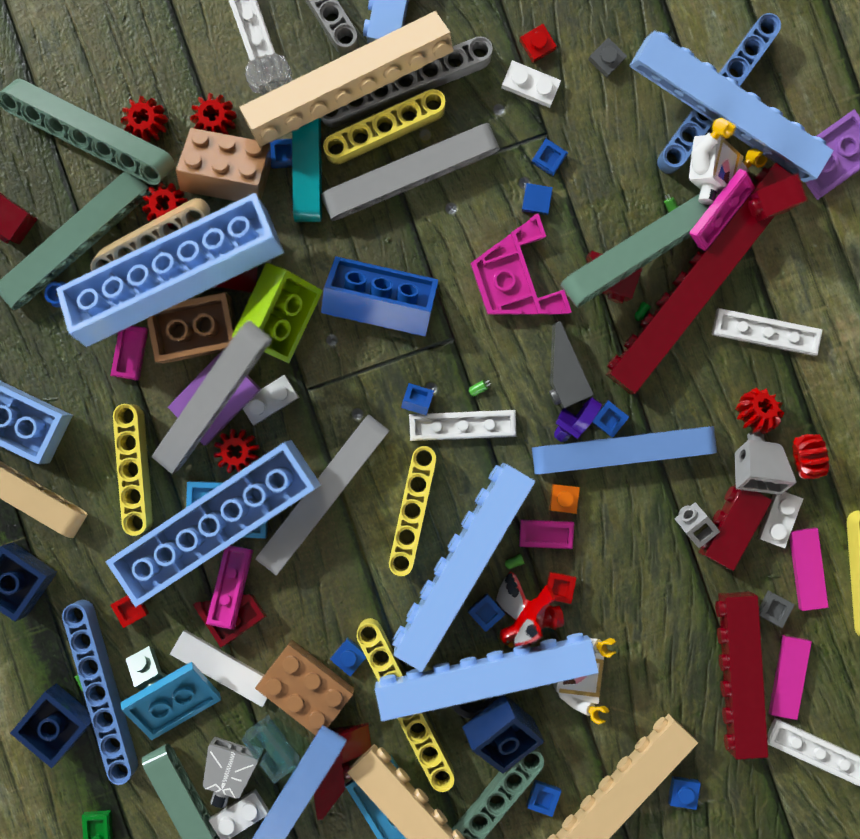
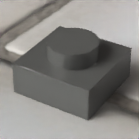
(607, 57)
(775, 609)

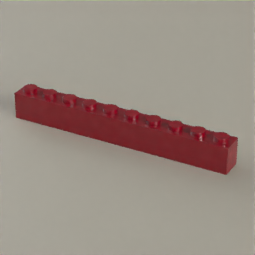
(690, 292)

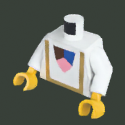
(717, 161)
(585, 691)

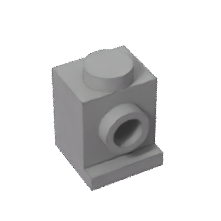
(691, 519)

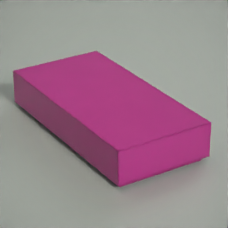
(129, 352)
(546, 534)

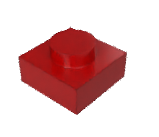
(538, 43)
(562, 586)
(127, 612)

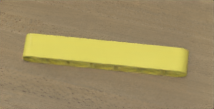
(418, 741)

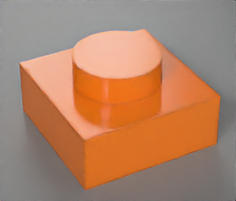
(564, 498)

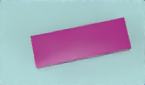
(722, 209)
(808, 569)
(229, 587)
(790, 677)

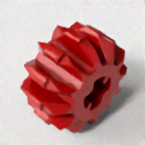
(212, 106)
(144, 109)
(169, 194)
(759, 411)
(226, 449)
(810, 456)

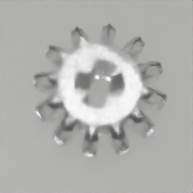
(268, 73)

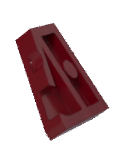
(248, 615)

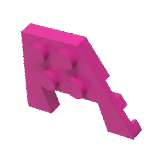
(506, 279)

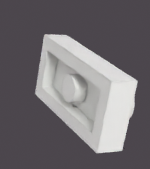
(531, 84)
(270, 400)
(780, 519)
(239, 815)

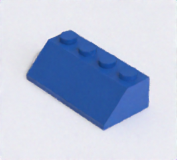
(379, 296)

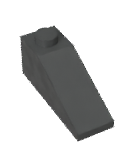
(566, 374)

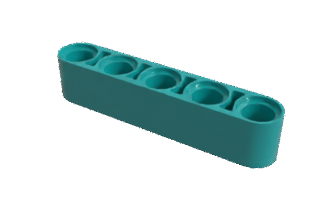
(307, 172)

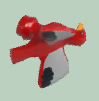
(528, 615)

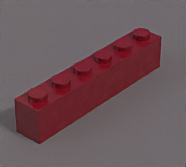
(742, 675)

